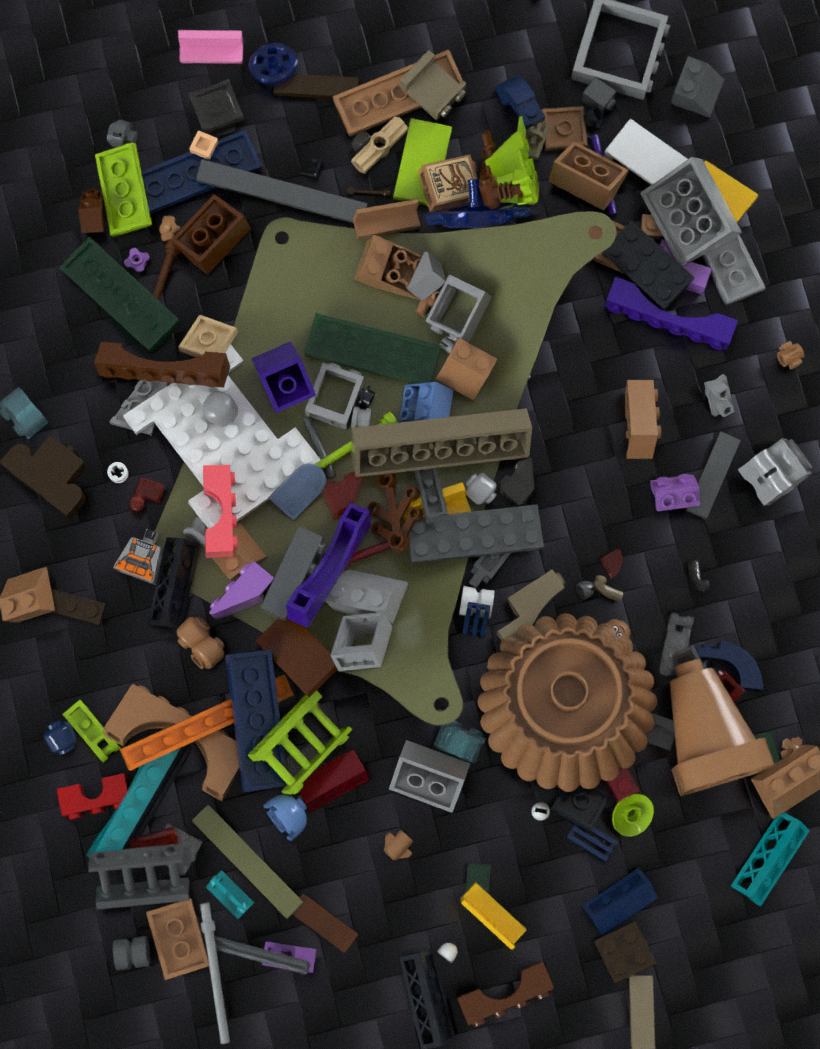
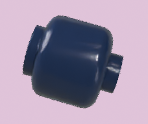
(60, 737)

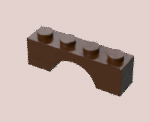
(533, 982)

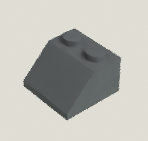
(697, 87)

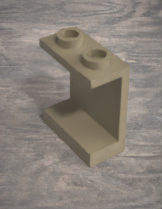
(432, 86)

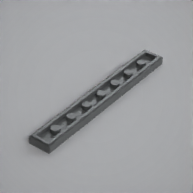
(278, 191)

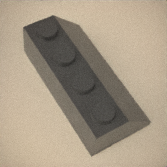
(293, 571)

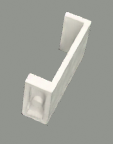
(643, 153)

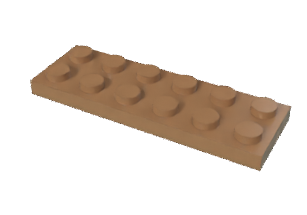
(383, 98)

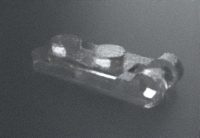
(674, 642)

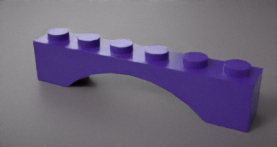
(711, 329)
(313, 592)

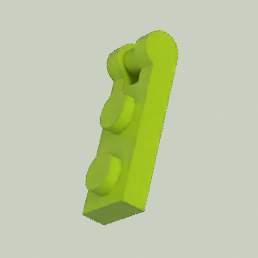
(90, 730)

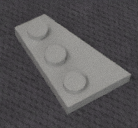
(142, 392)

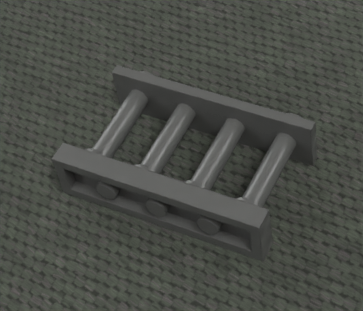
(139, 893)

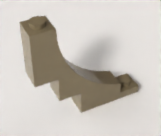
(531, 601)

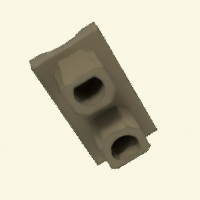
(536, 137)

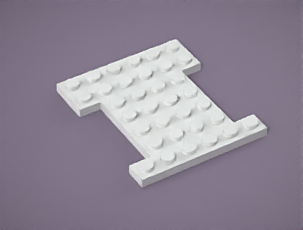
(246, 444)

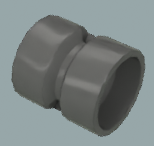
(129, 953)

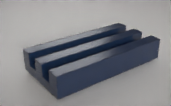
(474, 629)
(604, 857)

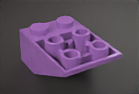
(244, 593)

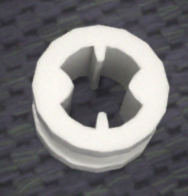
(120, 466)

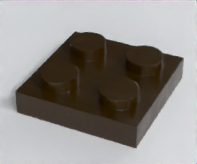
(625, 953)

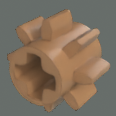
(790, 354)

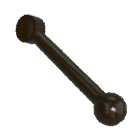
(351, 191)

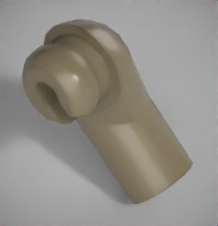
(609, 592)

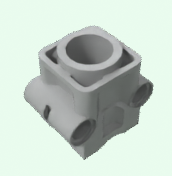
(776, 470)

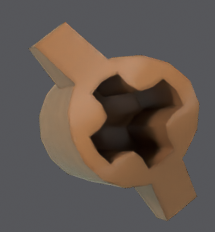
(397, 845)

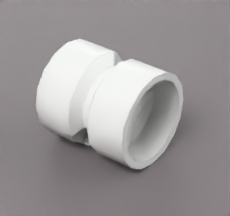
(471, 595)

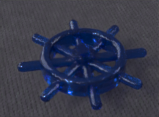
(475, 213)

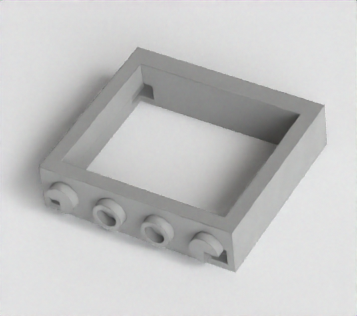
(633, 13)

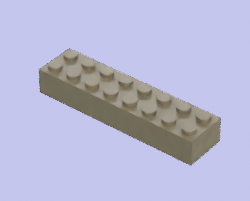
(441, 442)

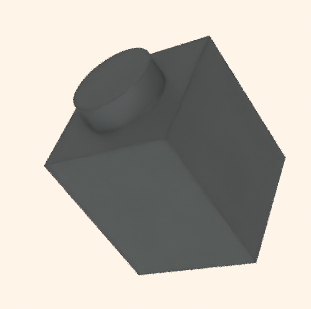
(599, 95)

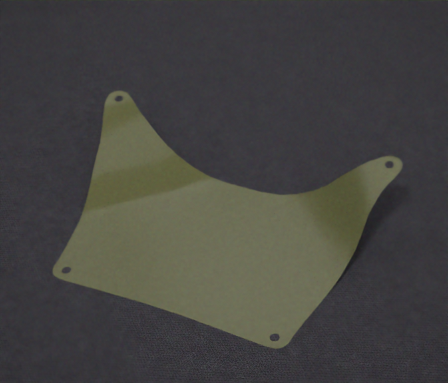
(313, 273)

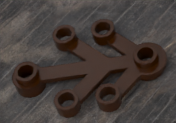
(395, 513)

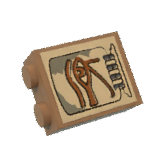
(446, 182)

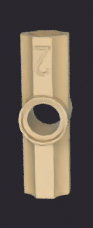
(370, 153)

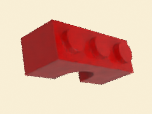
(74, 802)

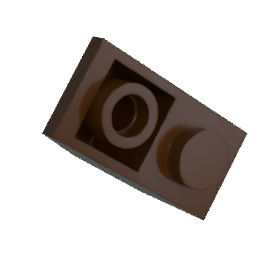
(92, 211)

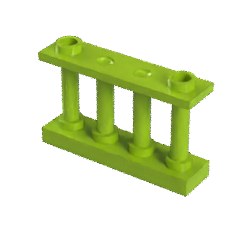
(279, 735)

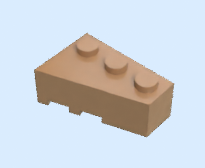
(641, 418)

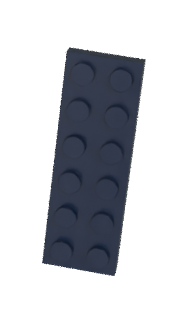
(176, 178)
(254, 715)

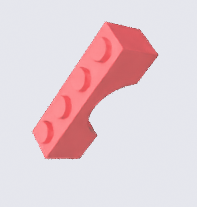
(217, 484)

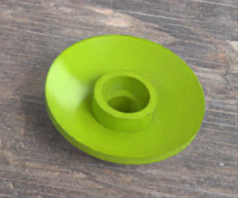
(637, 819)

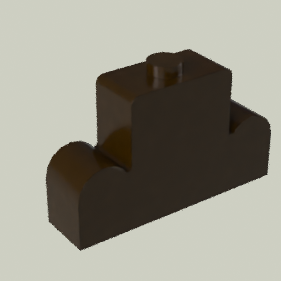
(49, 473)

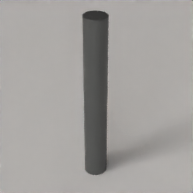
(318, 445)

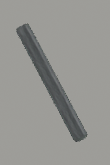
(262, 955)

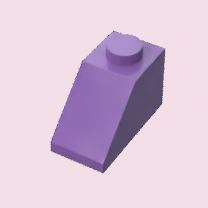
(299, 952)

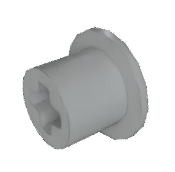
(196, 531)

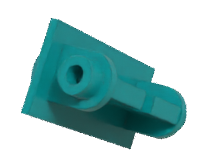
(229, 894)

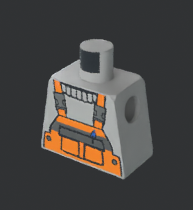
(141, 558)

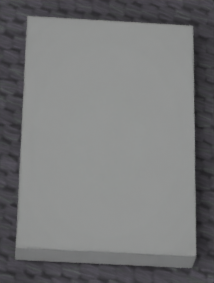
(733, 271)

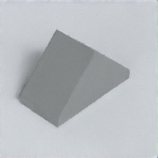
(427, 277)

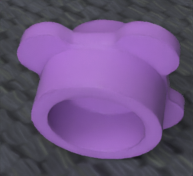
(140, 265)

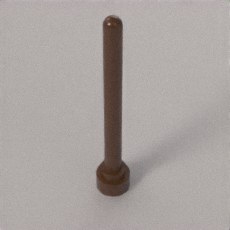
(171, 253)

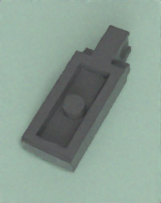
(486, 568)

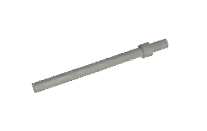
(208, 929)

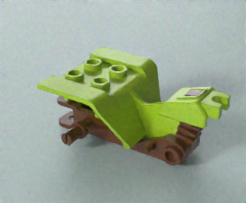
(508, 172)

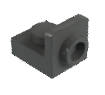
(686, 655)

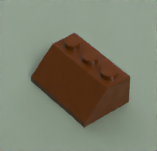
(211, 234)

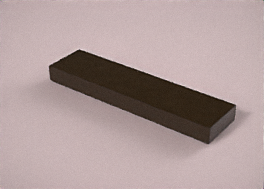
(315, 86)

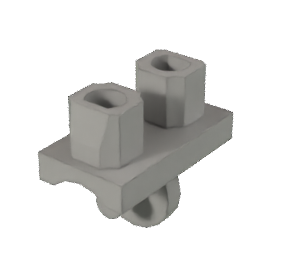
(719, 396)

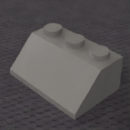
(366, 593)
(429, 776)

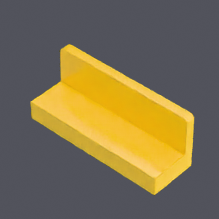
(454, 499)
(492, 915)

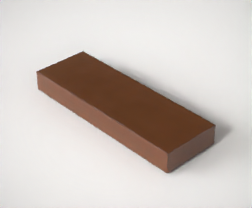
(325, 924)

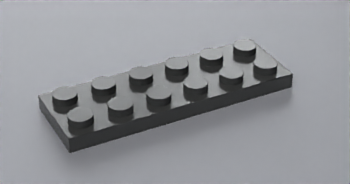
(476, 534)

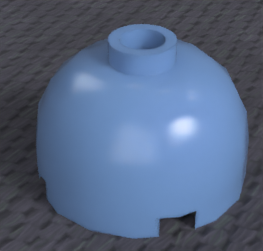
(287, 814)

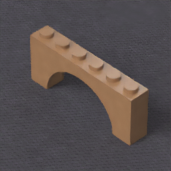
(144, 711)

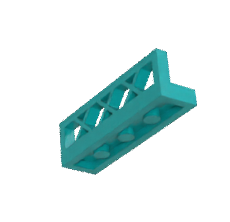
(779, 857)

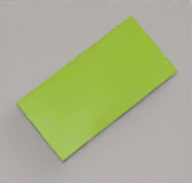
(424, 145)
(123, 189)

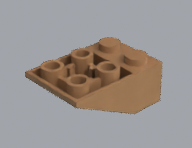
(387, 266)

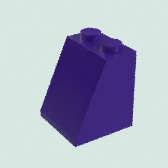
(283, 376)

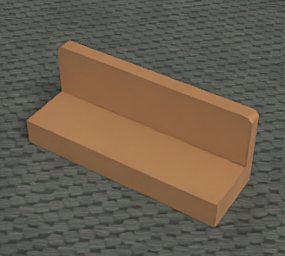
(386, 219)

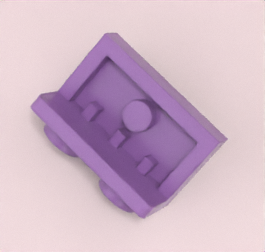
(675, 492)

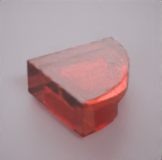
(612, 562)

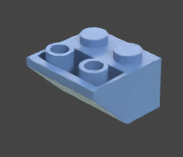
(425, 402)

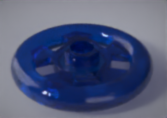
(273, 63)

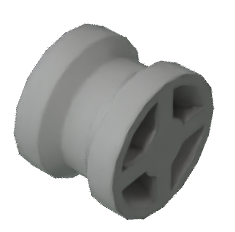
(361, 417)

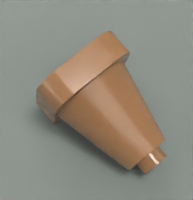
(711, 733)

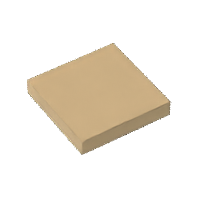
(207, 336)

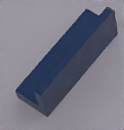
(620, 901)

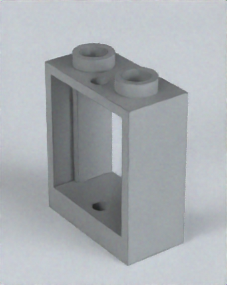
(443, 301)
(328, 416)
(363, 656)

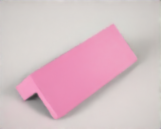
(210, 46)

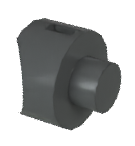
(121, 127)

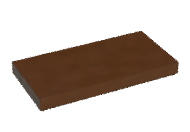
(298, 654)

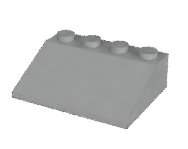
(690, 211)

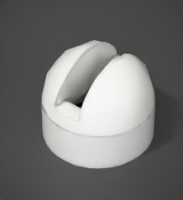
(540, 816)
(448, 951)

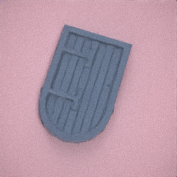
(299, 489)

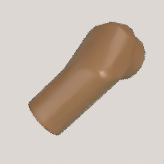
(425, 304)

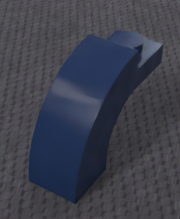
(522, 99)
(738, 660)

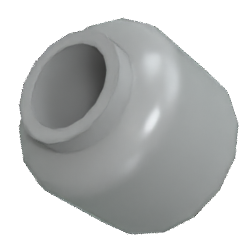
(480, 488)

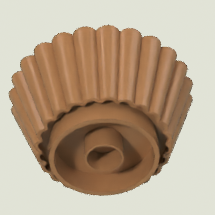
(567, 702)

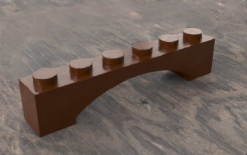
(204, 370)

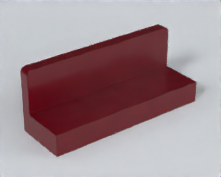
(333, 780)

